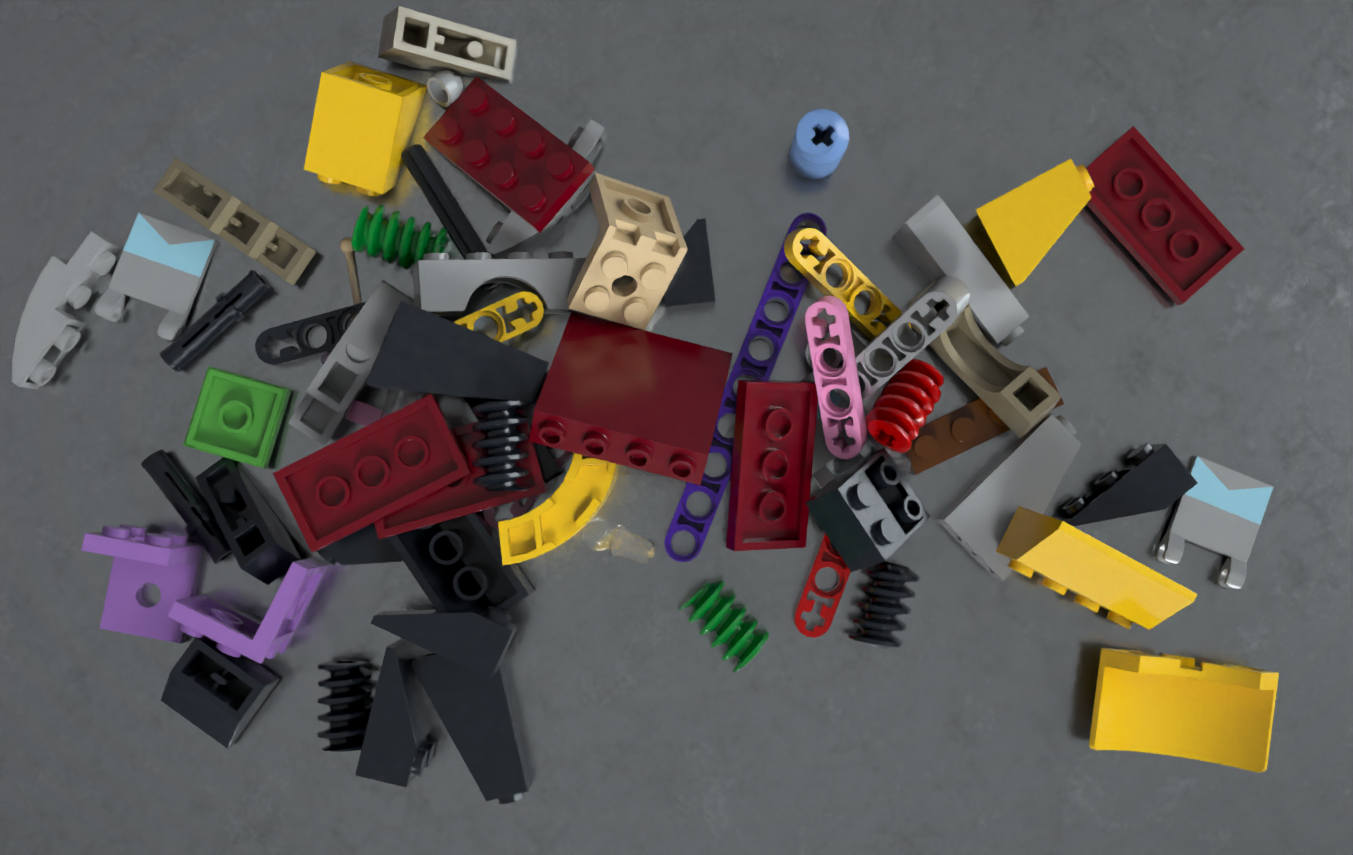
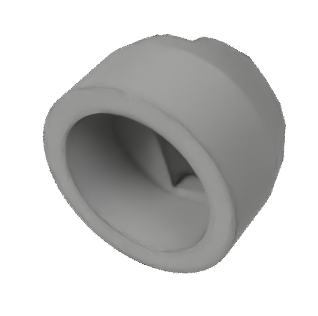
(445, 87)

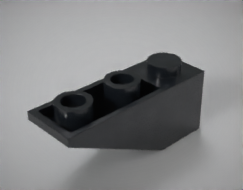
(1144, 485)

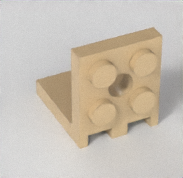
(636, 240)

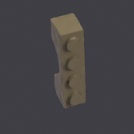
(1009, 389)

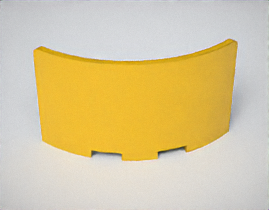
(561, 515)
(1184, 709)

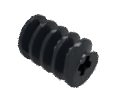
(500, 446)
(884, 605)
(345, 704)

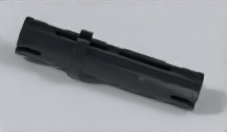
(215, 320)
(163, 470)

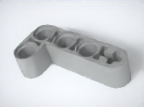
(900, 338)

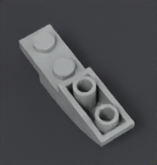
(515, 233)
(48, 320)
(347, 366)

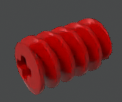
(904, 405)

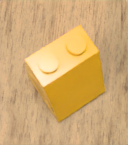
(362, 126)
(1034, 216)

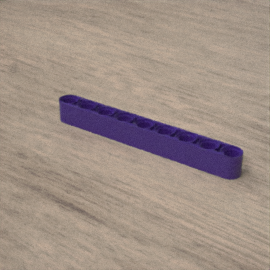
(745, 366)

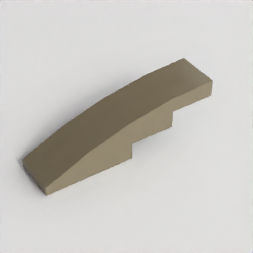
(234, 221)

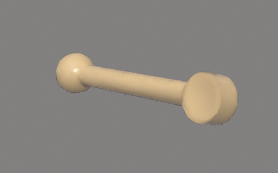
(346, 247)

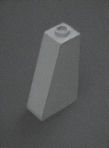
(945, 249)
(1020, 477)

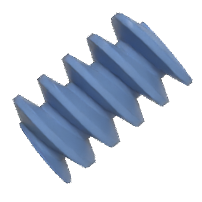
(818, 144)

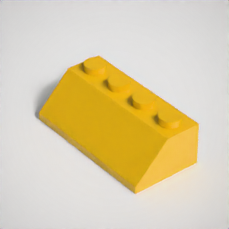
(1090, 570)

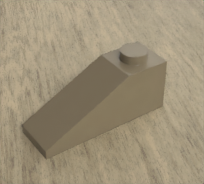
(444, 45)

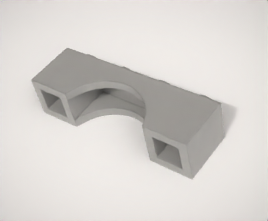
(446, 284)

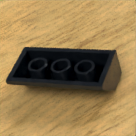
(461, 565)

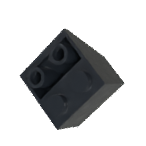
(868, 511)
(217, 690)

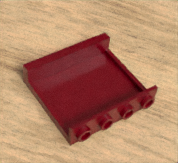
(632, 398)

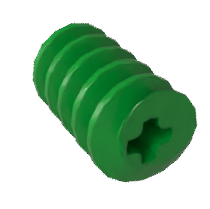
(393, 239)
(726, 623)

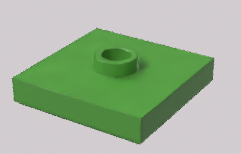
(237, 417)

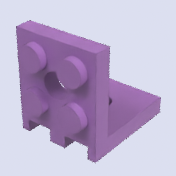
(141, 560)
(243, 635)

